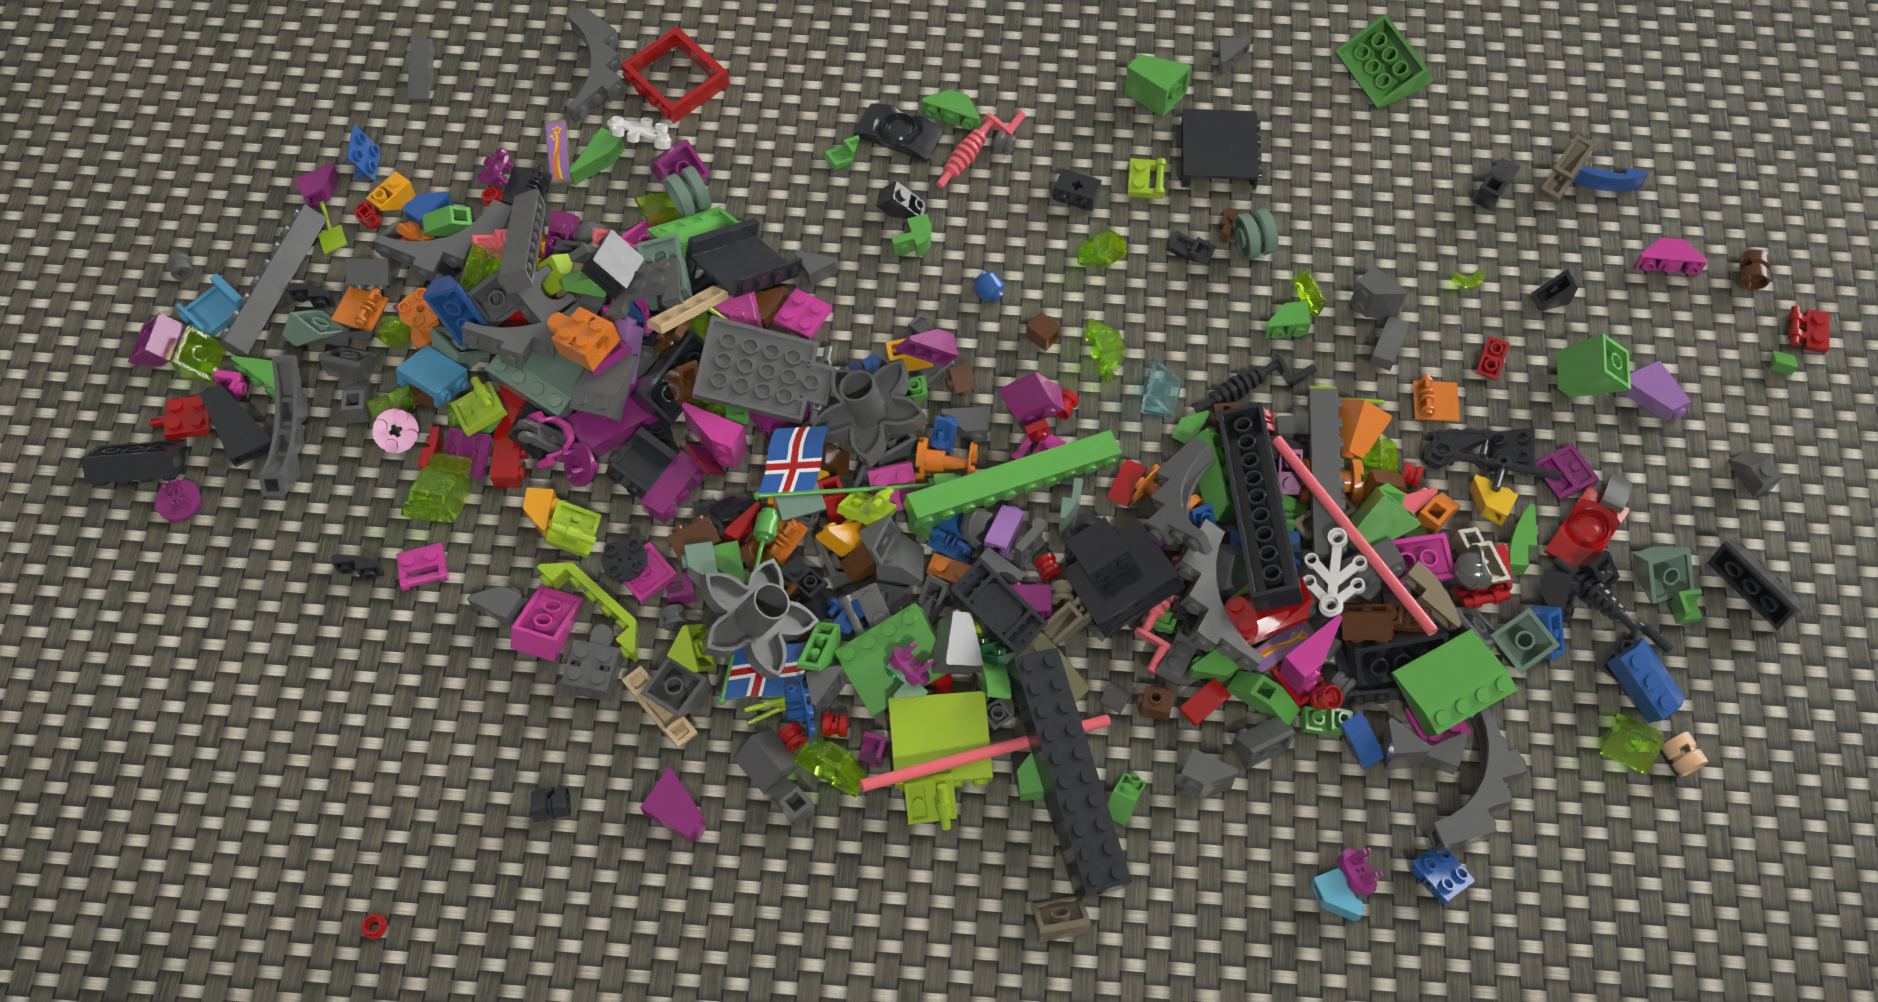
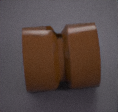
(1754, 269)

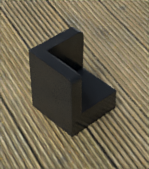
(817, 606)

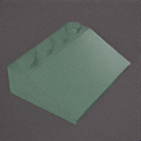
(542, 381)

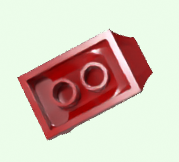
(1263, 624)

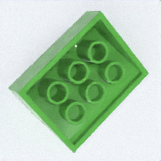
(1384, 63)
(868, 654)
(1453, 683)

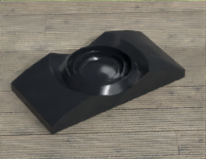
(899, 131)
(997, 607)

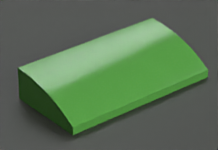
(693, 225)

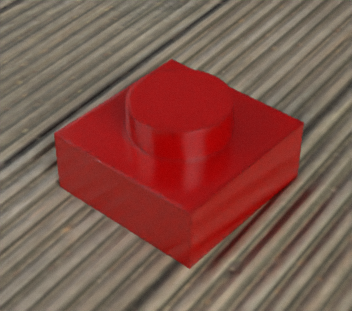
(1038, 431)

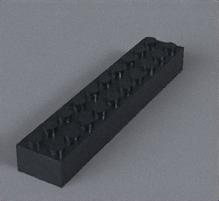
(1259, 508)
(1068, 774)

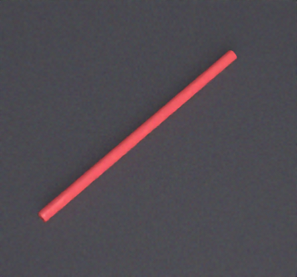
(1355, 536)
(964, 758)

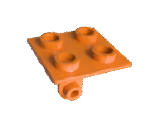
(360, 308)
(1435, 400)
(786, 540)

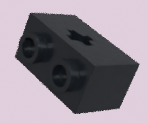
(1077, 190)

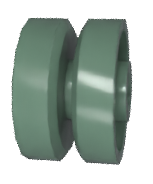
(688, 191)
(1255, 233)

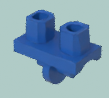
(944, 434)
(845, 625)

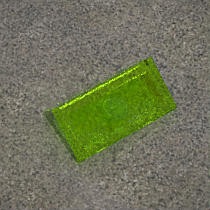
(1309, 291)

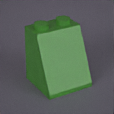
(1157, 82)
(1593, 367)
(1382, 518)

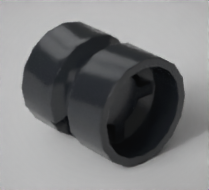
(550, 803)

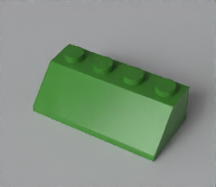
(1215, 482)

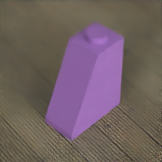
(632, 335)
(1658, 392)
(1005, 530)

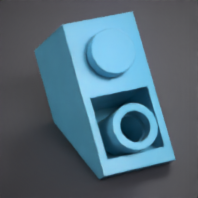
(1335, 896)

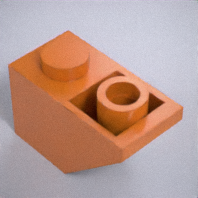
(1437, 513)

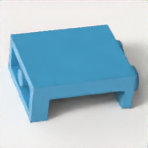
(212, 309)
(433, 374)

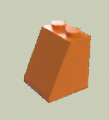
(1360, 427)

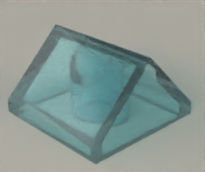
(1161, 391)

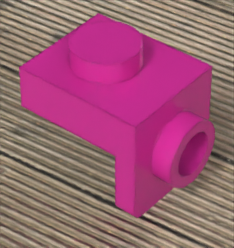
(232, 382)

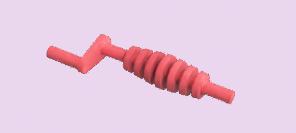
(970, 146)
(1144, 632)

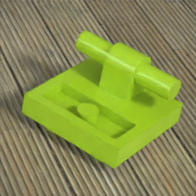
(478, 407)
(866, 507)
(572, 528)
(931, 799)

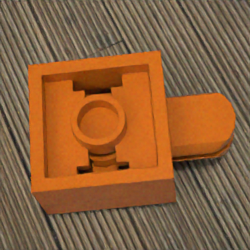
(583, 337)

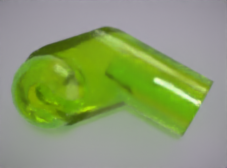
(1470, 281)

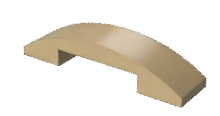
(676, 729)

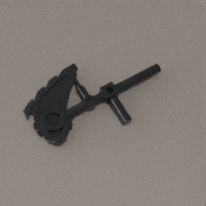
(1453, 444)

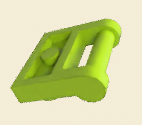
(1140, 176)

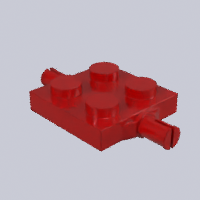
(184, 418)

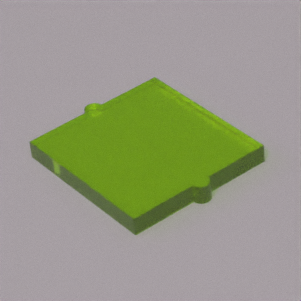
(657, 208)

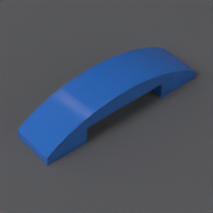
(1611, 181)

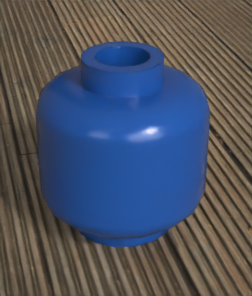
(989, 286)

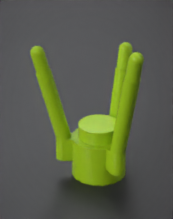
(779, 703)

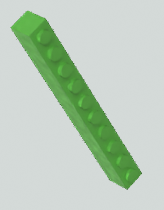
(1011, 479)

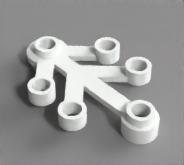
(644, 128)
(1335, 576)

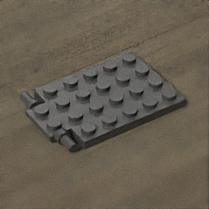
(763, 371)

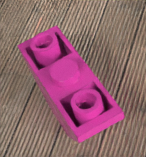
(1671, 256)

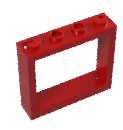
(676, 111)

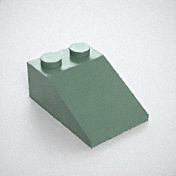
(665, 248)

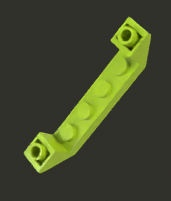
(559, 573)

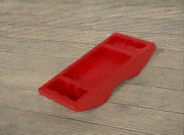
(1585, 529)

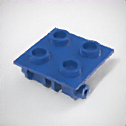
(363, 154)
(948, 540)
(798, 708)
(1443, 874)

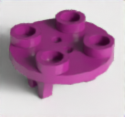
(494, 166)
(579, 464)
(171, 503)
(910, 666)
(1358, 871)

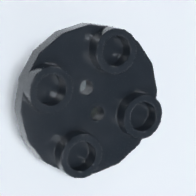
(622, 550)

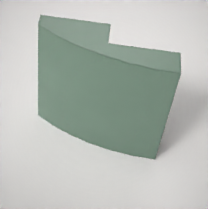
(799, 506)
(1070, 508)

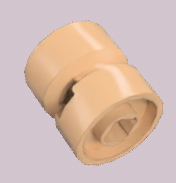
(1690, 761)

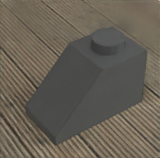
(971, 423)
(1755, 472)
(499, 604)

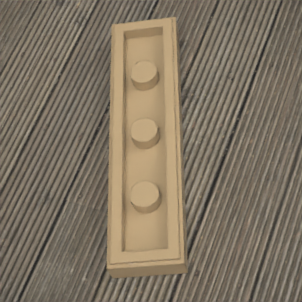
(690, 308)

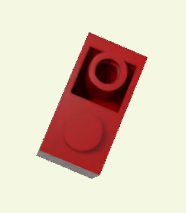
(833, 500)

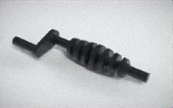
(1245, 382)
(1602, 600)

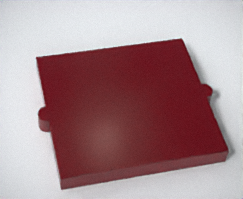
(704, 460)

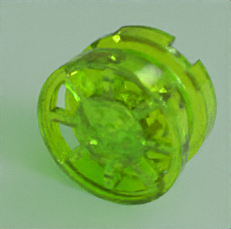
(393, 330)

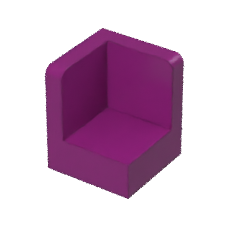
(681, 592)
(873, 750)

